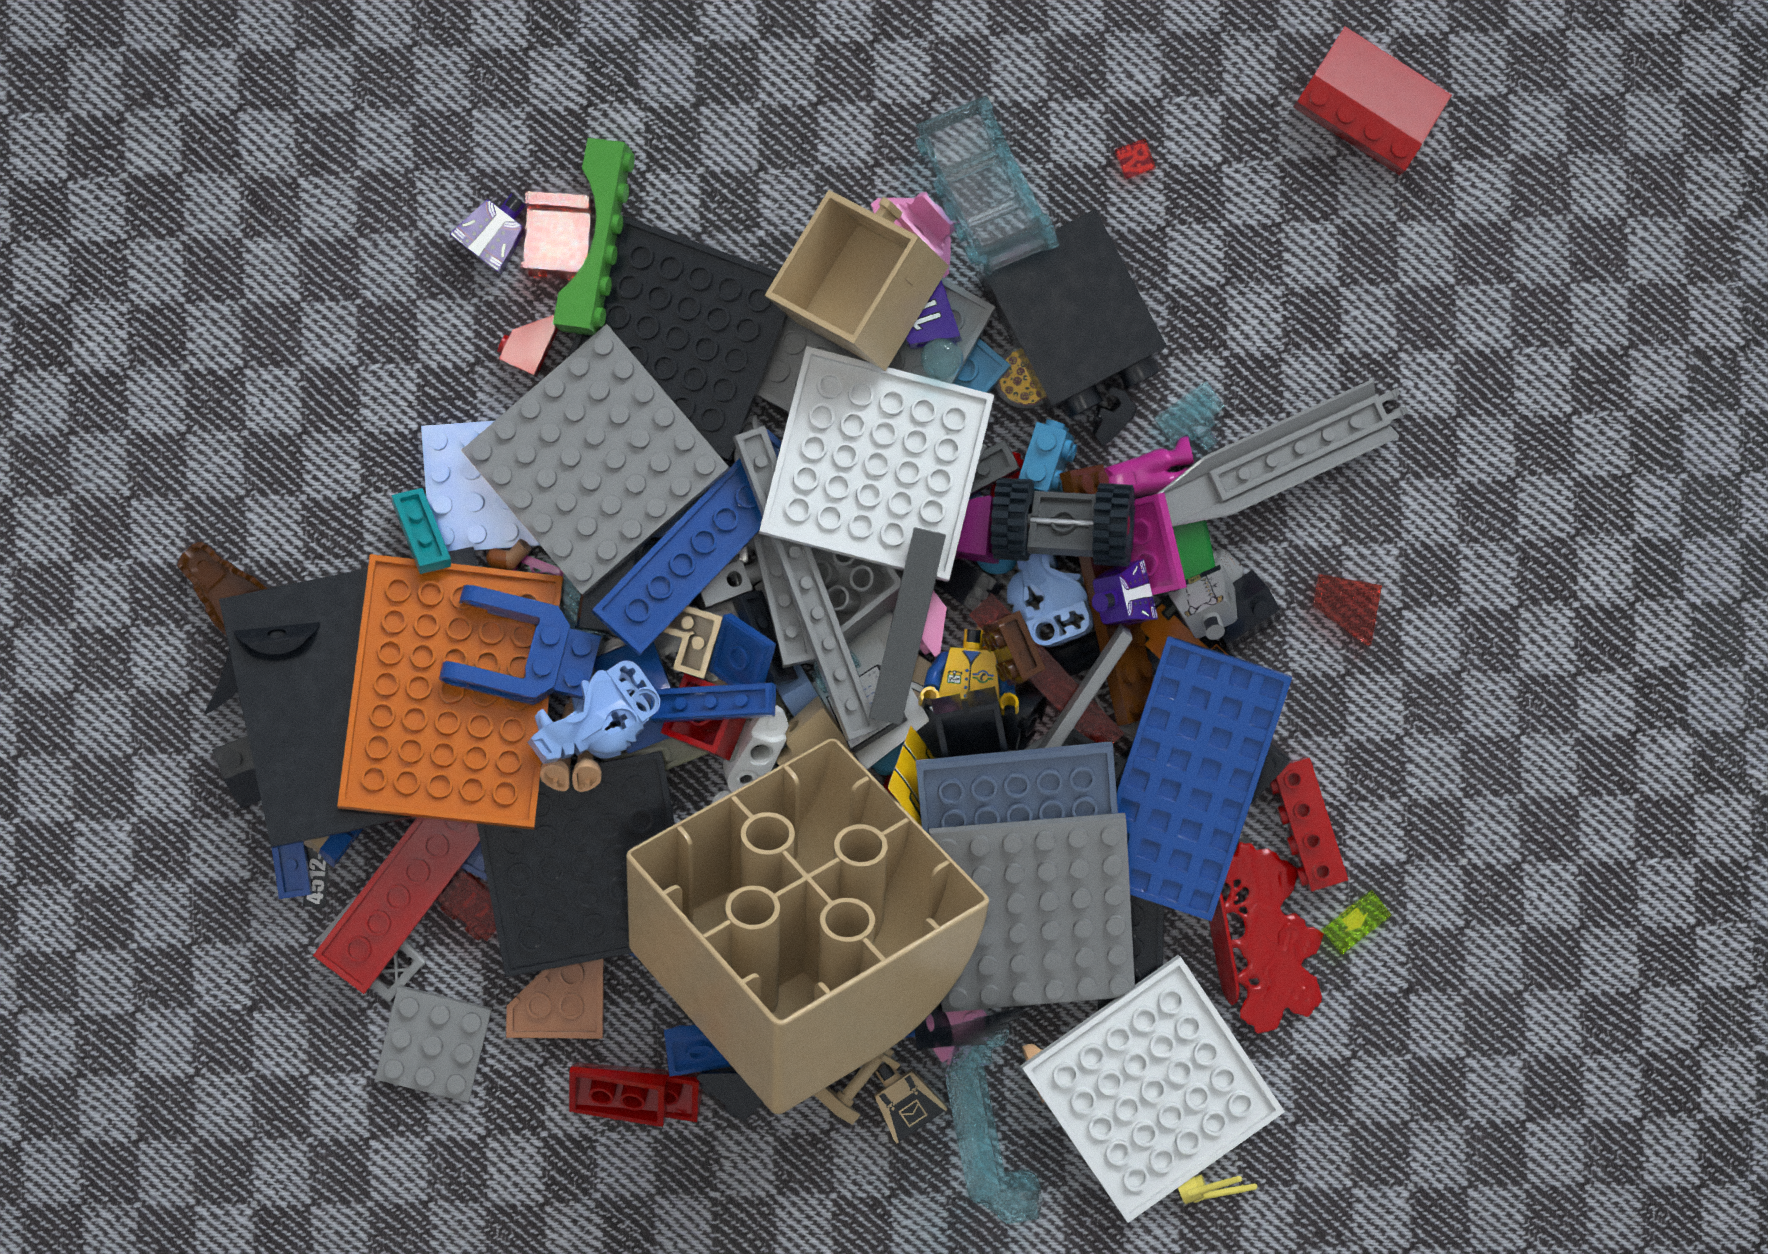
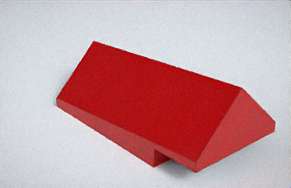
(633, 1093)

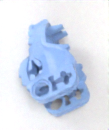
(1062, 599)
(604, 704)

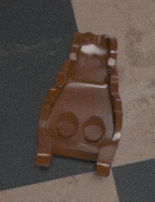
(215, 579)

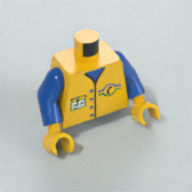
(966, 671)

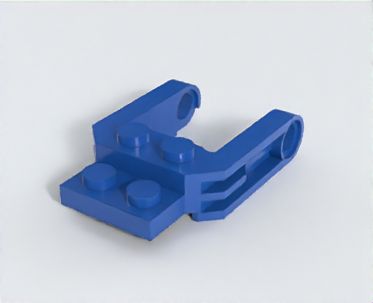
(556, 658)

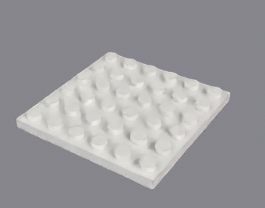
(874, 459)
(1152, 1088)

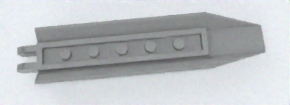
(1283, 455)

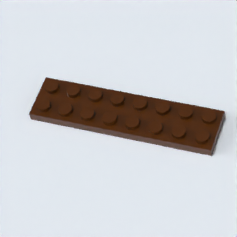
(1132, 674)

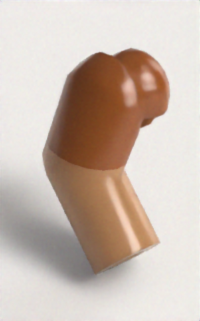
(508, 559)

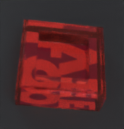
(1135, 159)

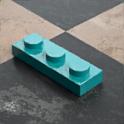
(421, 531)

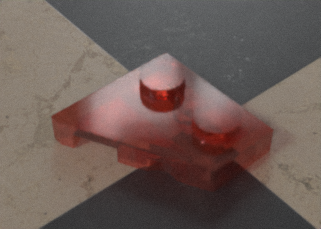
(1348, 604)

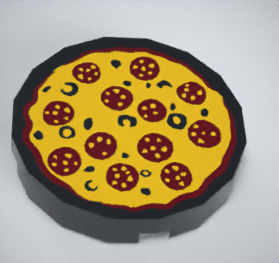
(1016, 385)

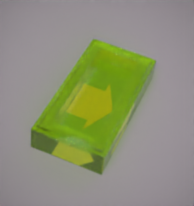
(1356, 921)

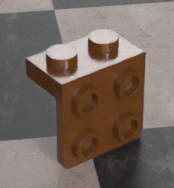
(1013, 649)

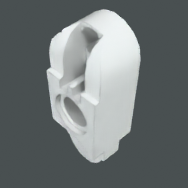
(757, 761)

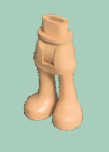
(586, 772)

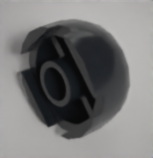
(1019, 726)

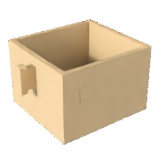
(858, 278)

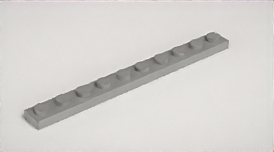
(810, 597)

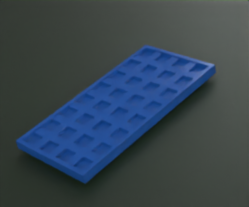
(1195, 772)

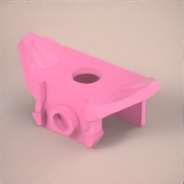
(925, 220)

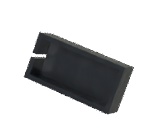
(970, 723)

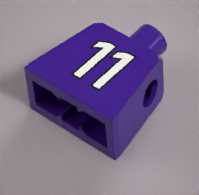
(934, 321)

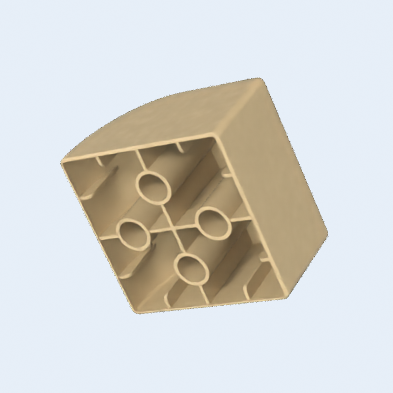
(802, 922)

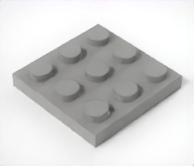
(433, 1043)

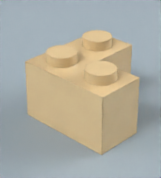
(699, 636)

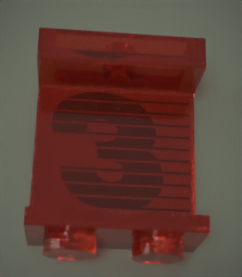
(556, 233)

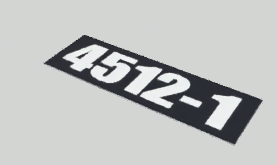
(319, 875)

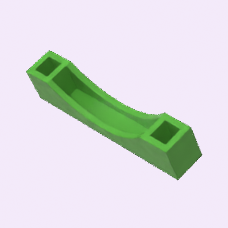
(582, 300)

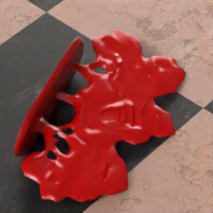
(1271, 941)

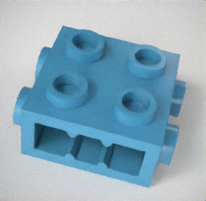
(1048, 455)

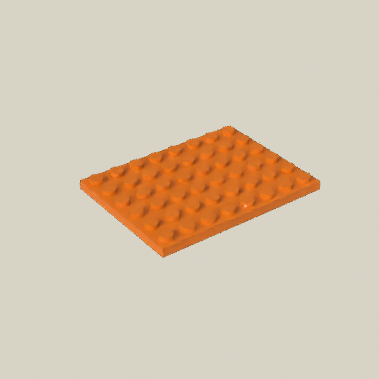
(431, 744)

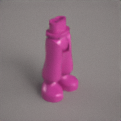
(1151, 470)

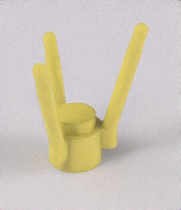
(1197, 1190)

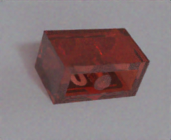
(471, 903)

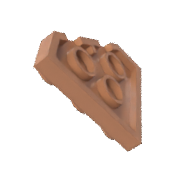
(560, 1004)

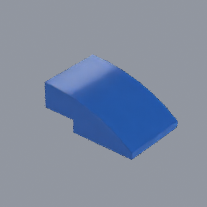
(655, 672)

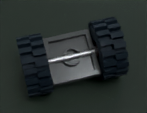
(1063, 522)

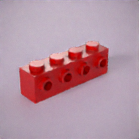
(1309, 826)

